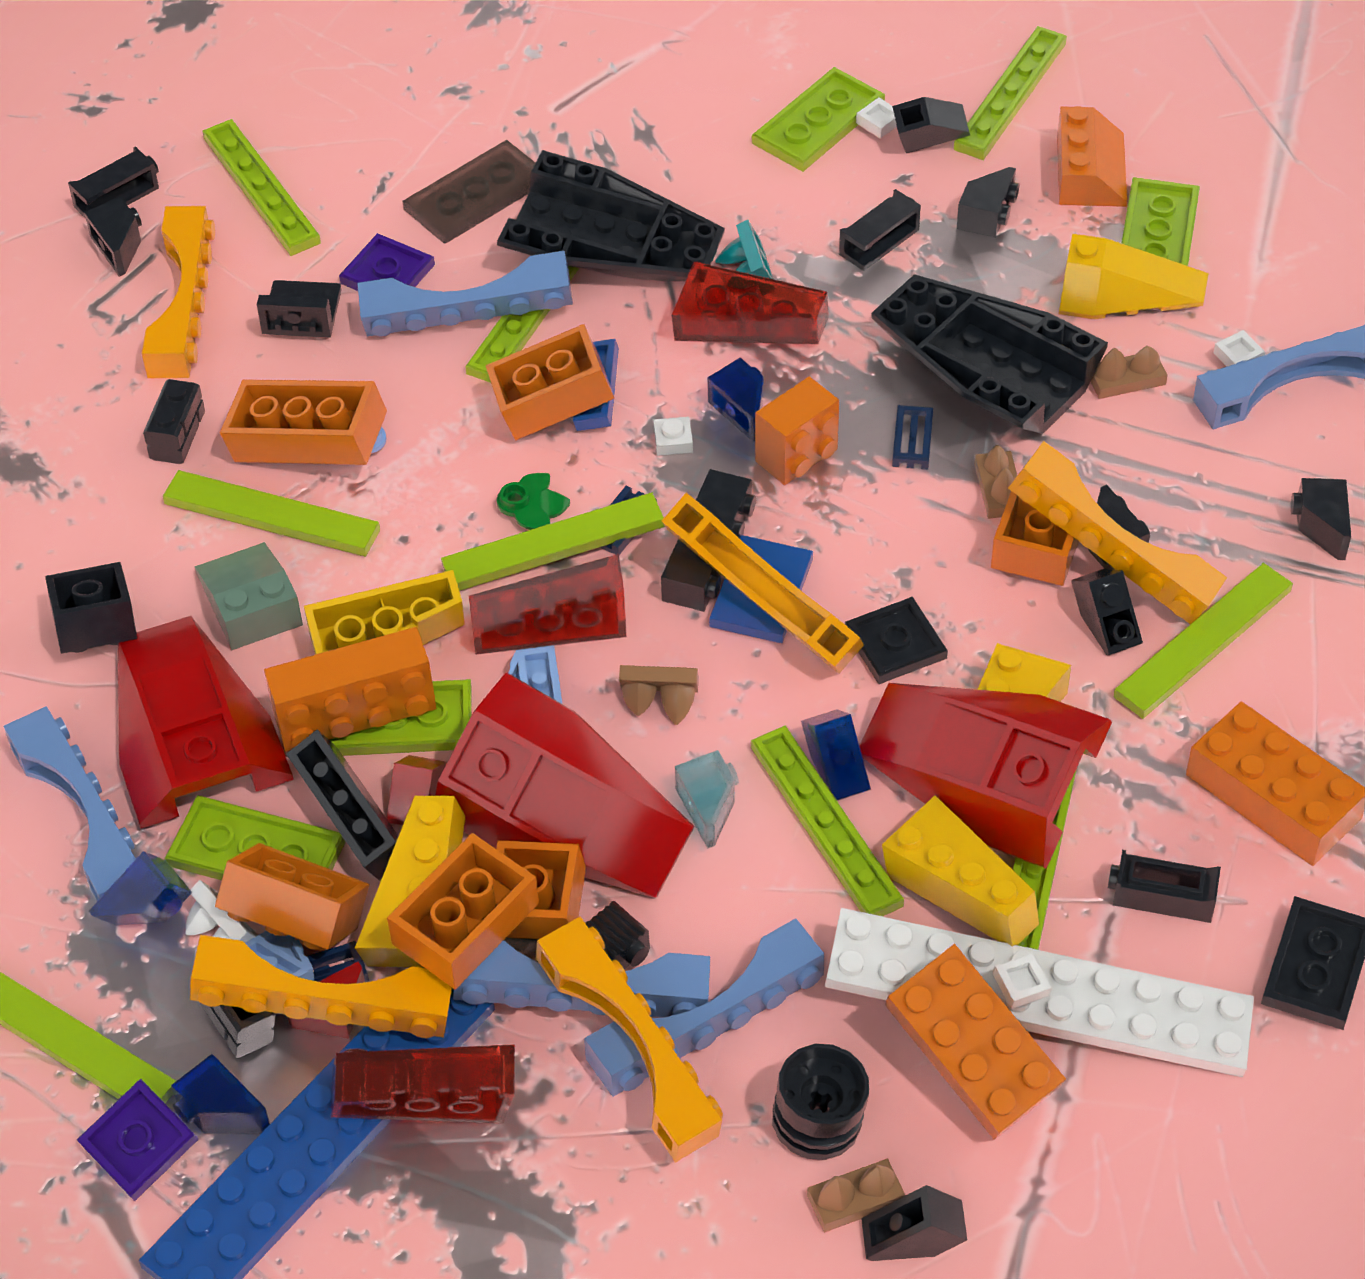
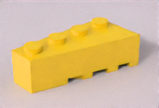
(425, 603)
(1025, 673)
(426, 839)
(960, 874)

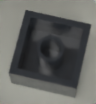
(91, 607)

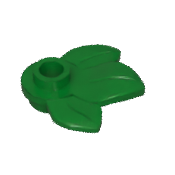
(531, 501)

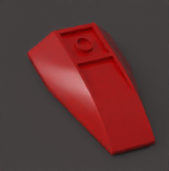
(188, 721)
(987, 757)
(548, 777)

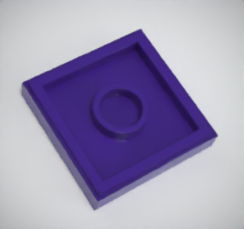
(387, 259)
(137, 1139)

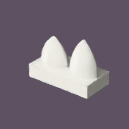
(205, 916)

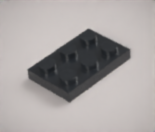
(1317, 963)

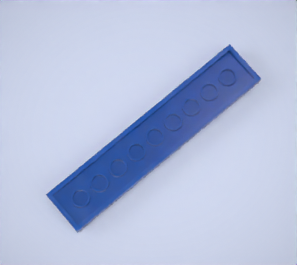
(285, 1169)

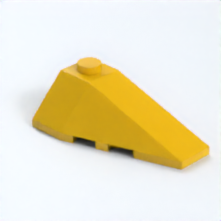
(1118, 278)

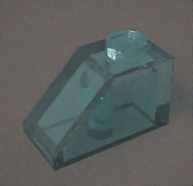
(707, 793)

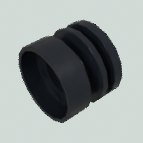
(820, 1101)

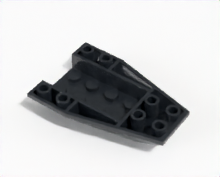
(608, 223)
(993, 350)

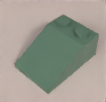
(250, 595)

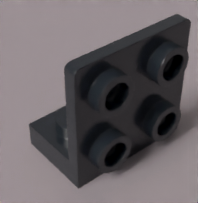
(299, 308)

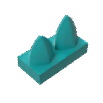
(746, 248)

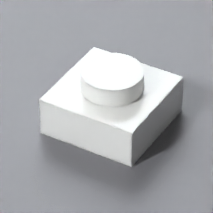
(877, 118)
(1237, 348)
(673, 436)
(1022, 981)

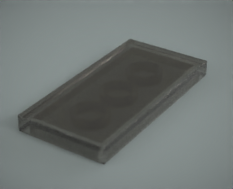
(472, 192)

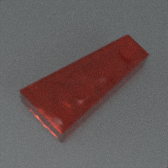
(747, 309)
(552, 609)
(425, 1084)

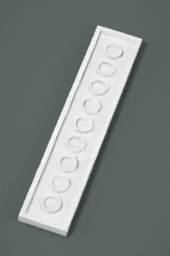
(1086, 1001)

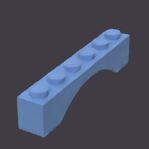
(397, 307)
(1232, 391)
(46, 755)
(782, 965)
(510, 978)

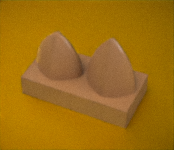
(1128, 374)
(995, 475)
(674, 683)
(854, 1194)

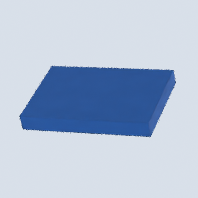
(738, 613)

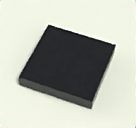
(897, 640)

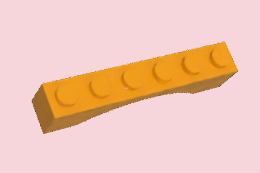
(170, 340)
(1175, 579)
(762, 583)
(581, 968)
(237, 977)

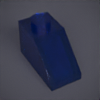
(737, 394)
(836, 753)
(143, 894)
(218, 1101)

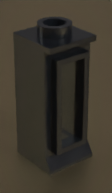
(125, 178)
(880, 230)
(1165, 887)

